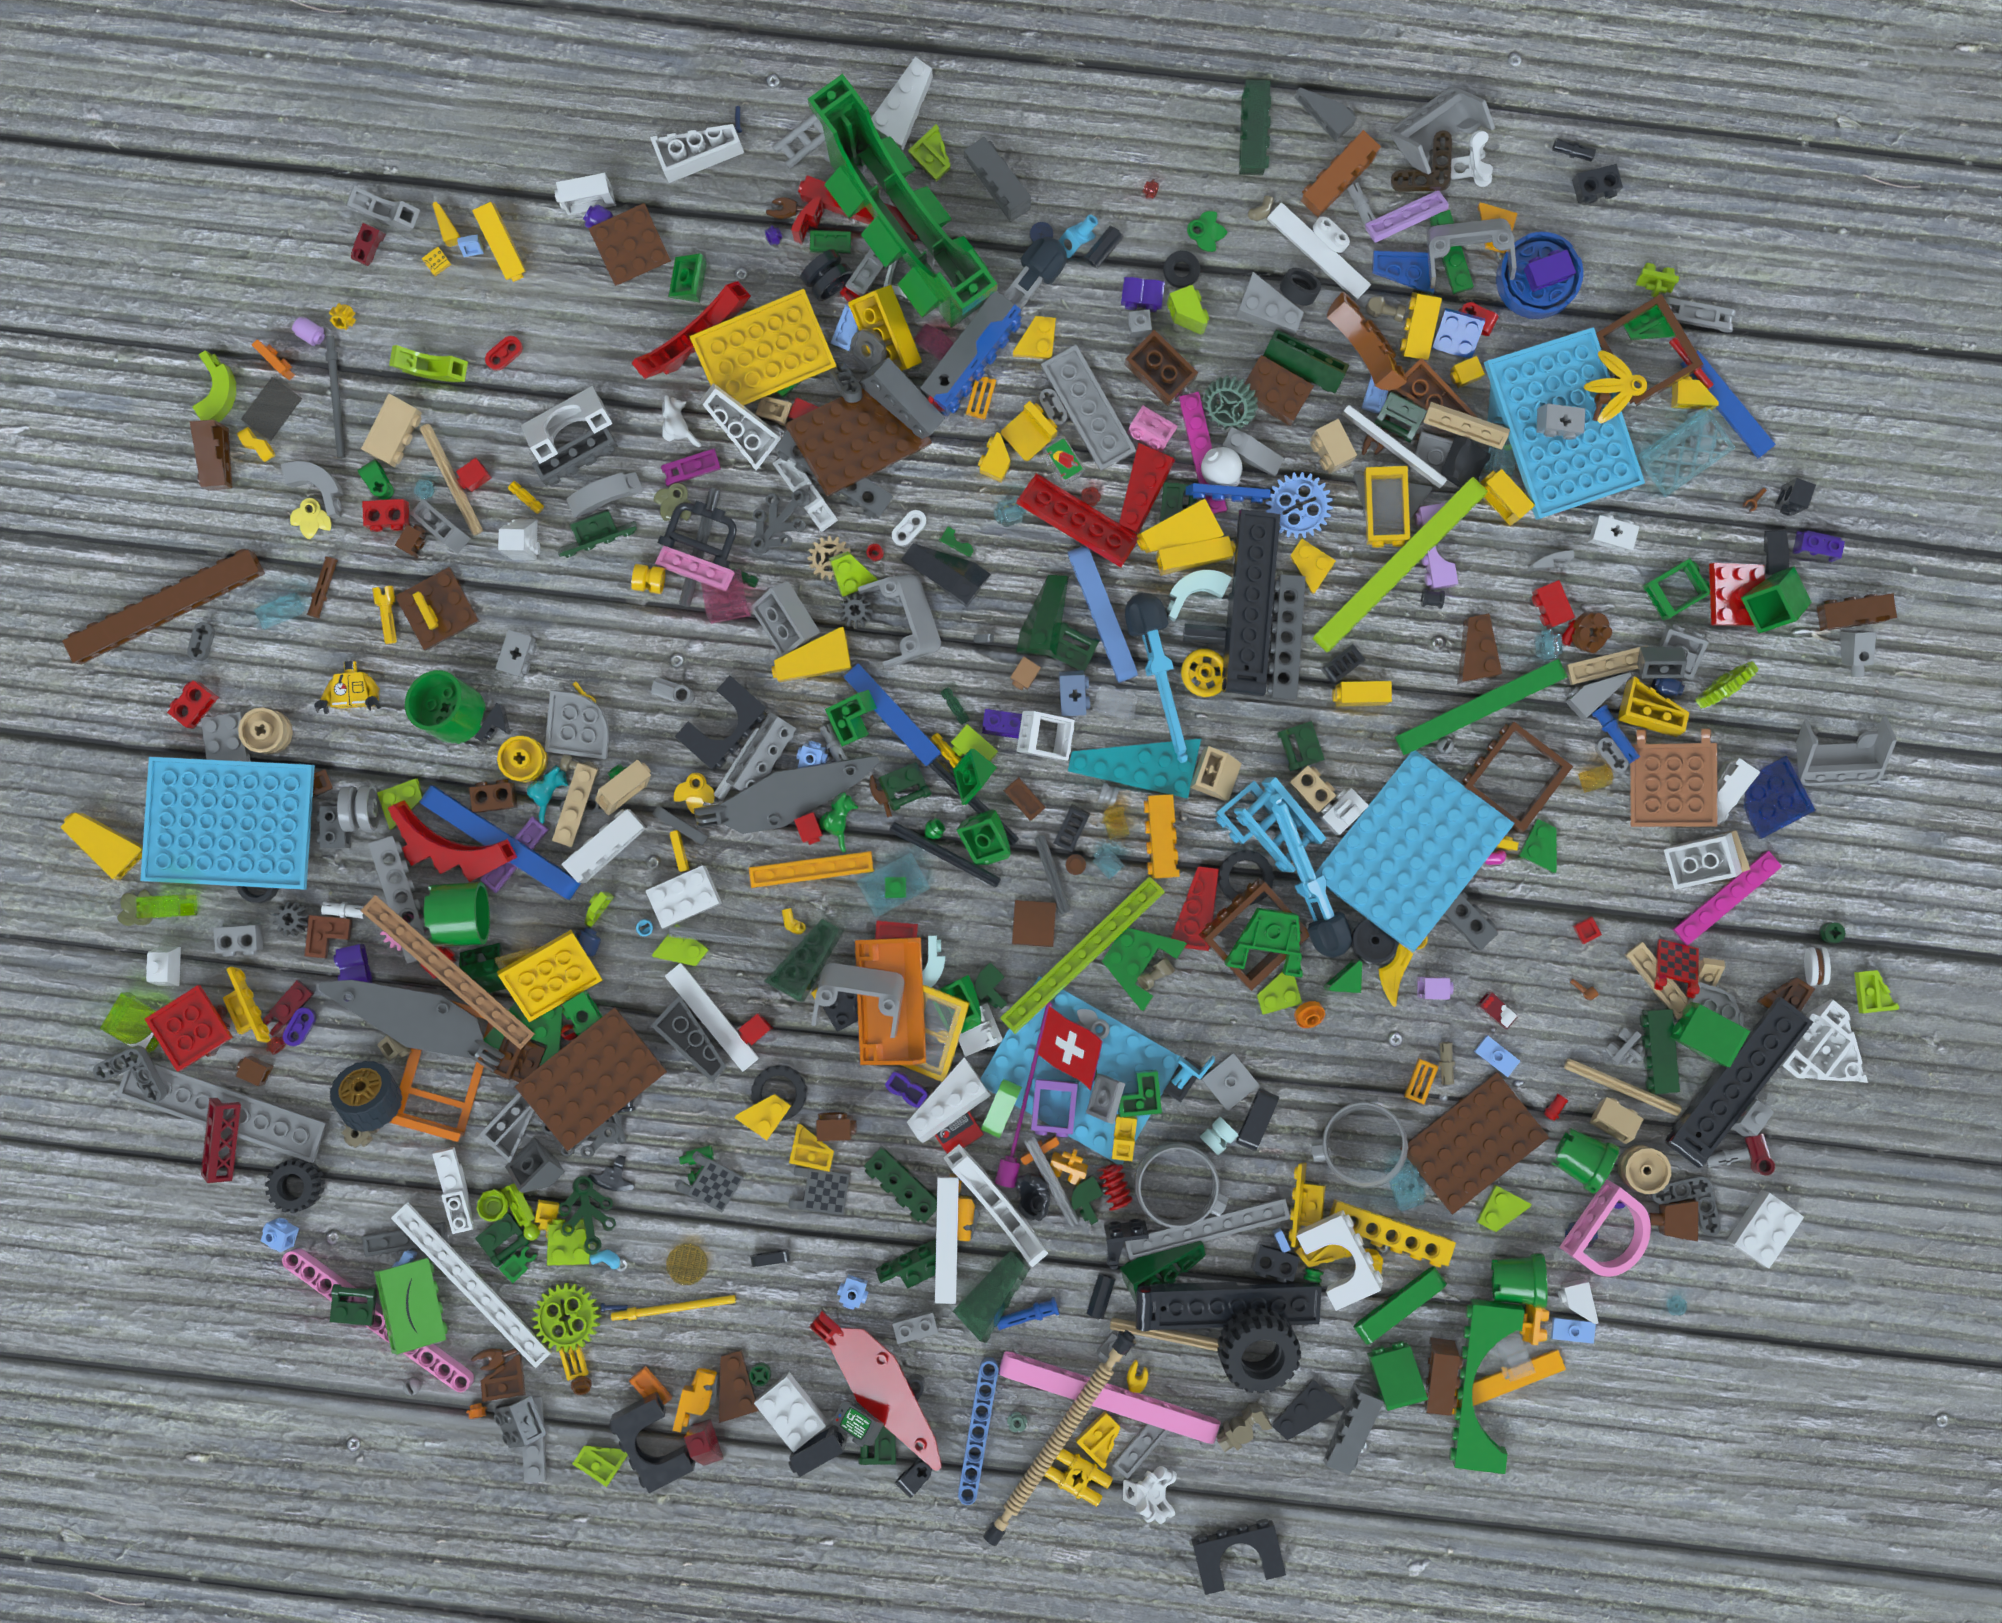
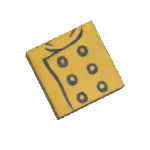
(436, 261)

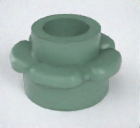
(1022, 1422)

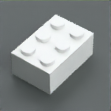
(1703, 861)
(683, 897)
(1765, 1228)
(791, 1412)

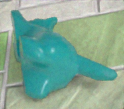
(542, 790)

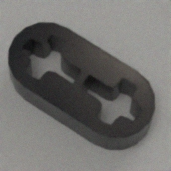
(770, 1258)

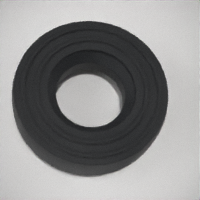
(1186, 257)

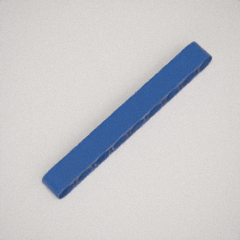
(489, 834)

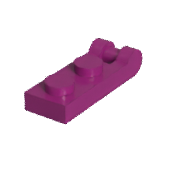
(691, 467)

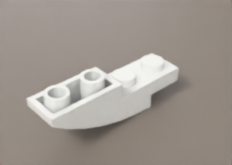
(455, 1190)

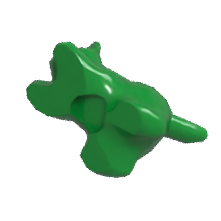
(835, 820)

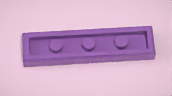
(530, 836)

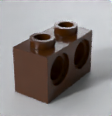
(493, 800)

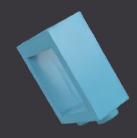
(1223, 820)

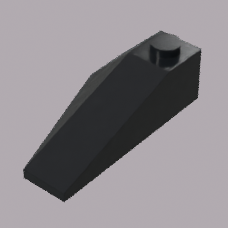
(950, 573)

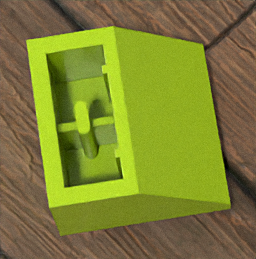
(1186, 309)

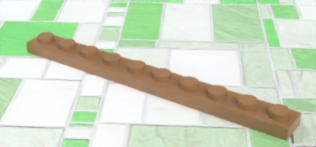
(447, 972)

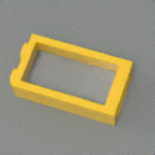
(1387, 506)

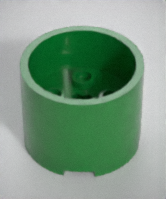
(444, 707)
(457, 914)

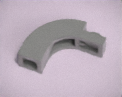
(386, 212)
(303, 473)
(603, 491)

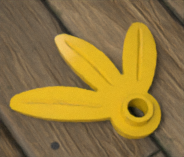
(1624, 385)

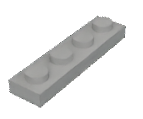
(534, 1454)

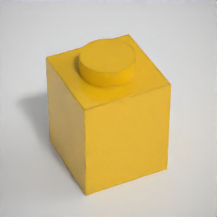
(1466, 372)

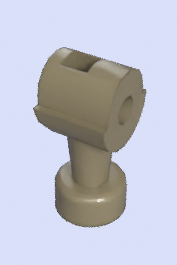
(1377, 307)
(568, 763)
(1161, 969)

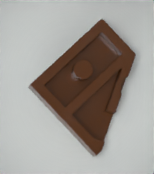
(505, 1381)

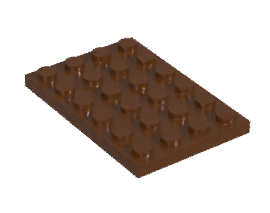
(852, 441)
(591, 1079)
(1474, 1143)

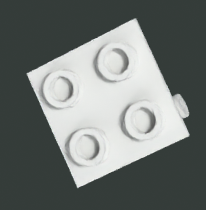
(981, 1036)

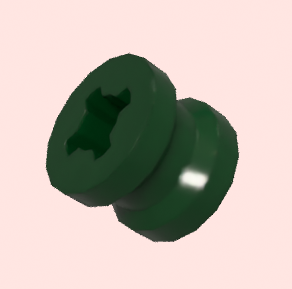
(1826, 932)
(757, 1377)

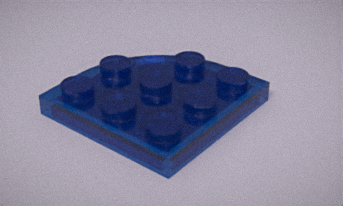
(1776, 798)

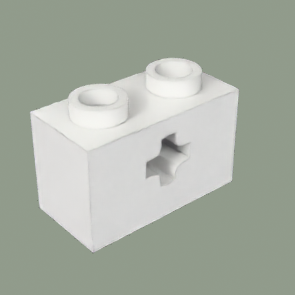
(1603, 536)

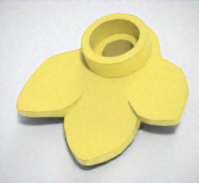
(310, 521)

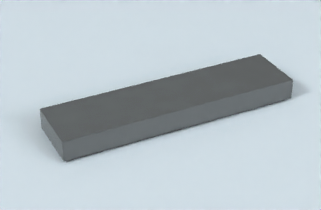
(395, 1240)

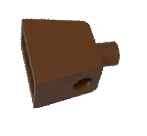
(1677, 1219)

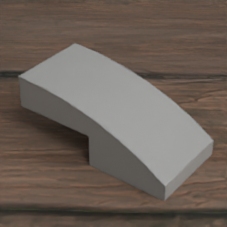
(1547, 562)

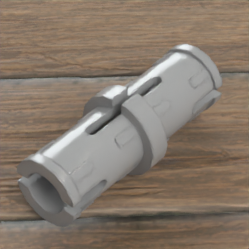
(1361, 203)
(833, 743)
(1727, 1157)

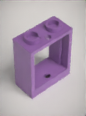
(1058, 1086)

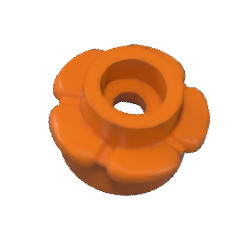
(476, 1411)

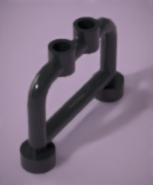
(717, 515)

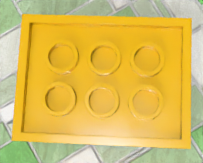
(549, 975)

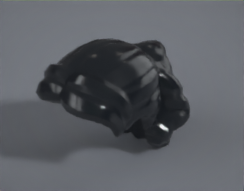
(1034, 1196)

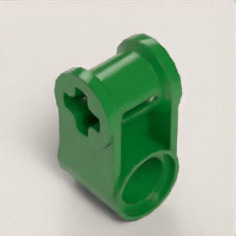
(375, 478)

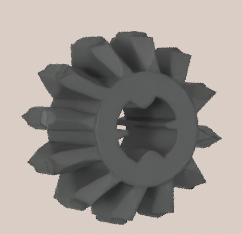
(862, 608)
(283, 919)

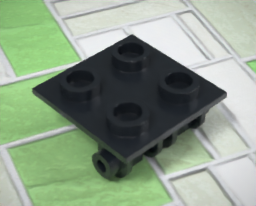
(843, 1011)

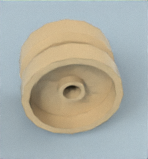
(253, 728)
(1655, 1175)

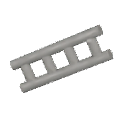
(799, 132)

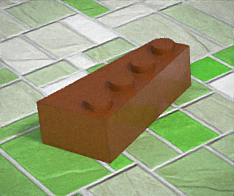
(1340, 174)
(1426, 386)

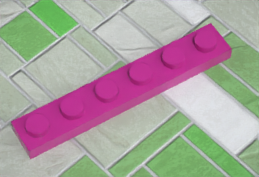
(1198, 440)
(1727, 898)

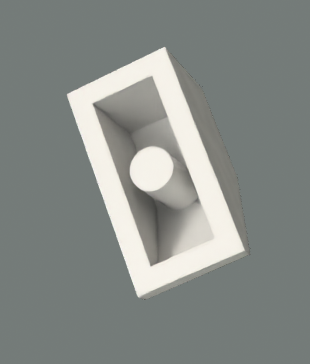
(1579, 1298)

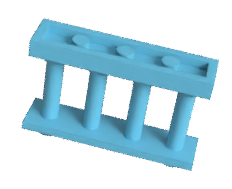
(1310, 831)

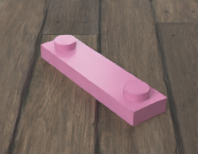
(694, 568)

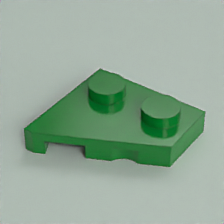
(1649, 326)
(1541, 846)

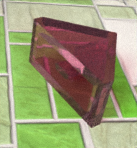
(933, 341)

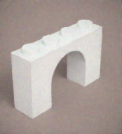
(544, 427)
(1338, 1231)

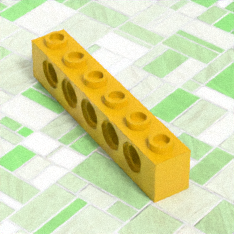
(1442, 1246)

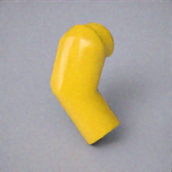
(792, 924)

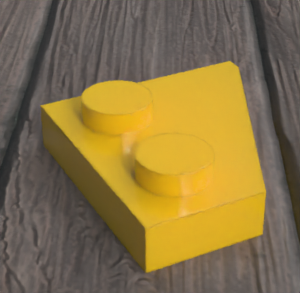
(1037, 339)
(1311, 563)
(764, 1115)
(1099, 1438)

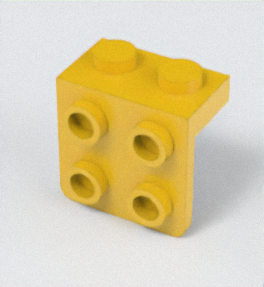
(1029, 431)

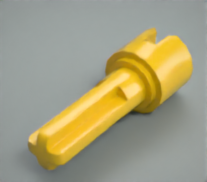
(385, 604)

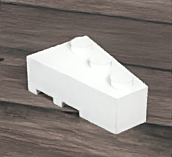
(519, 539)
(1732, 783)

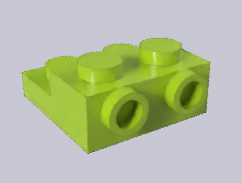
(563, 1249)

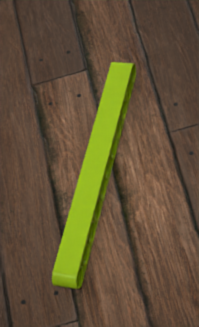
(1399, 565)

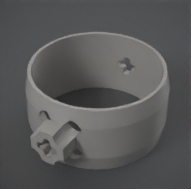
(1321, 1152)
(1215, 1204)

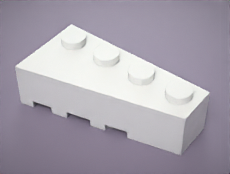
(902, 104)
(696, 151)
(743, 427)
(604, 846)
(950, 1101)

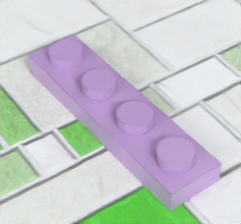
(1406, 216)

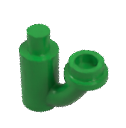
(706, 1150)

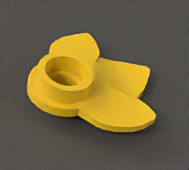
(694, 795)

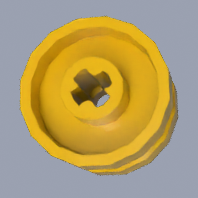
(510, 759)

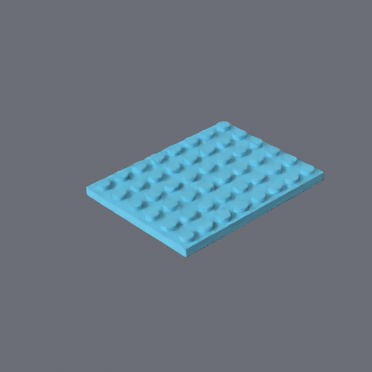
(1554, 469)
(227, 823)
(1413, 850)
(1119, 1058)

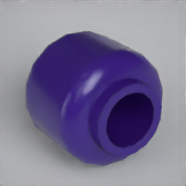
(595, 215)

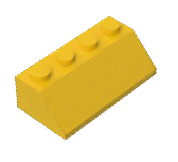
(883, 314)

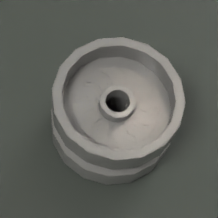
(358, 808)

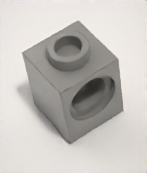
(1139, 323)

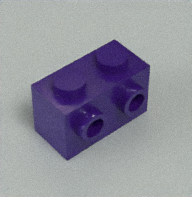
(1549, 270)

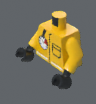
(349, 690)

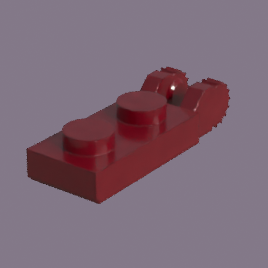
(285, 1008)

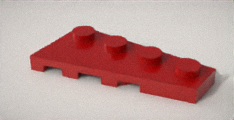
(1145, 483)
(1197, 909)

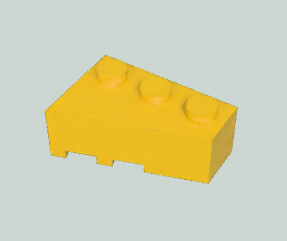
(1420, 325)
(1651, 711)

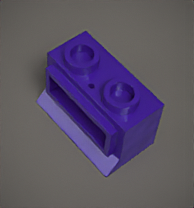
(1819, 544)
(1001, 723)

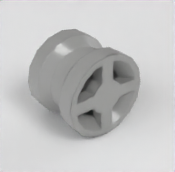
(1108, 794)

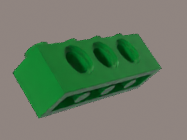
(581, 1002)

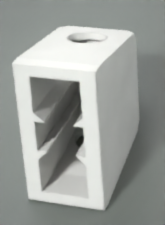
(164, 966)

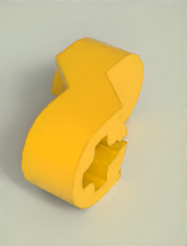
(250, 441)

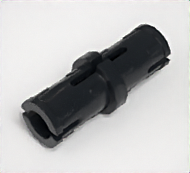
(1574, 149)

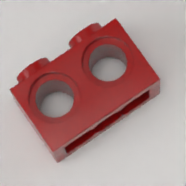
(386, 509)
(196, 708)

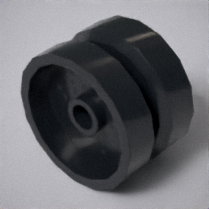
(826, 275)
(1367, 951)

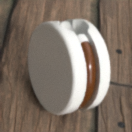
(1817, 966)

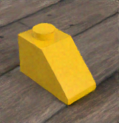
(1692, 395)

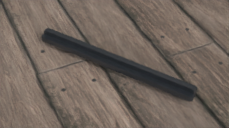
(975, 803)
(945, 854)

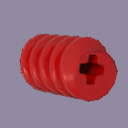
(1115, 1186)

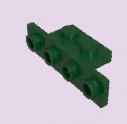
(595, 530)
(912, 1266)

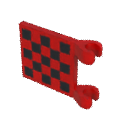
(1677, 963)

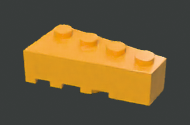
(1161, 836)

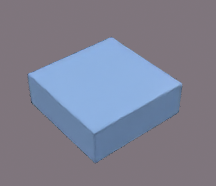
(470, 245)
(1281, 1240)

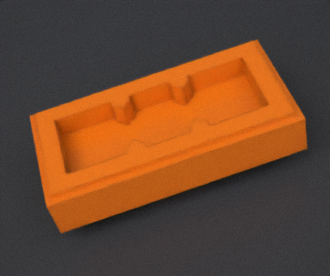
(1045, 1147)
(647, 1384)

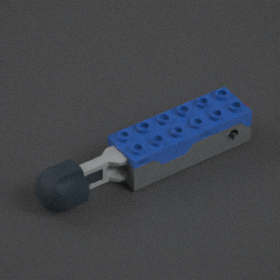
(992, 327)

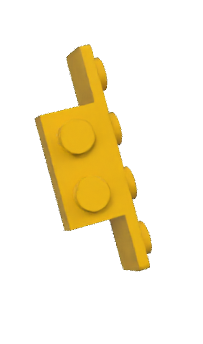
(243, 1008)
(1308, 1203)

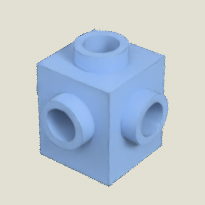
(811, 749)
(279, 1234)
(855, 1285)

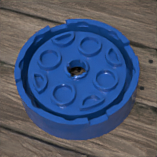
(1517, 292)

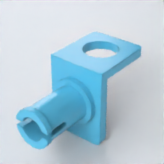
(1079, 234)
(1189, 1070)

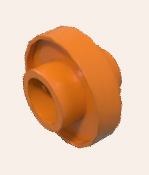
(1309, 1014)

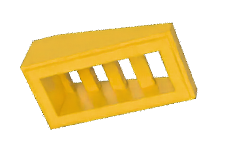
(446, 227)

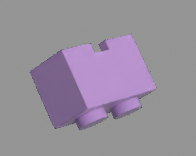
(1434, 988)

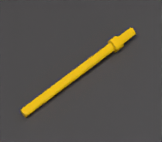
(633, 1313)

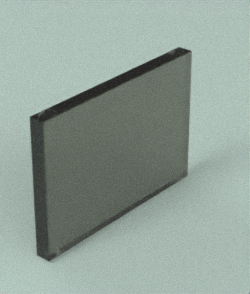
(271, 408)

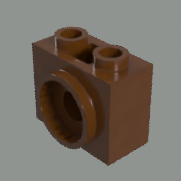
(835, 1126)

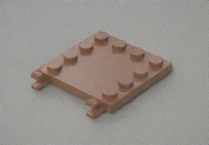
(1674, 783)

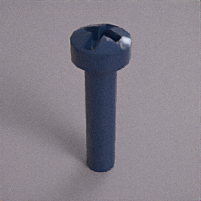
(737, 120)
(603, 1307)

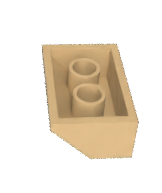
(392, 431)

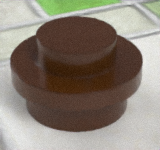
(1075, 864)
(581, 1385)

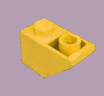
(996, 461)

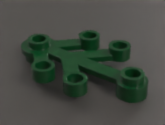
(586, 1211)

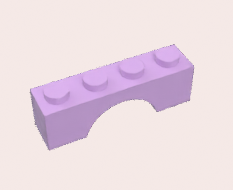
(1439, 571)

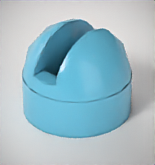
(647, 930)

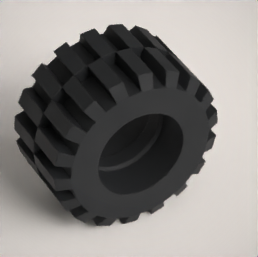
(278, 1189)

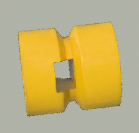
(646, 578)

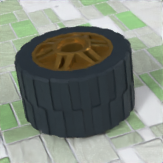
(365, 1096)

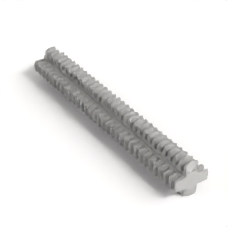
(712, 935)

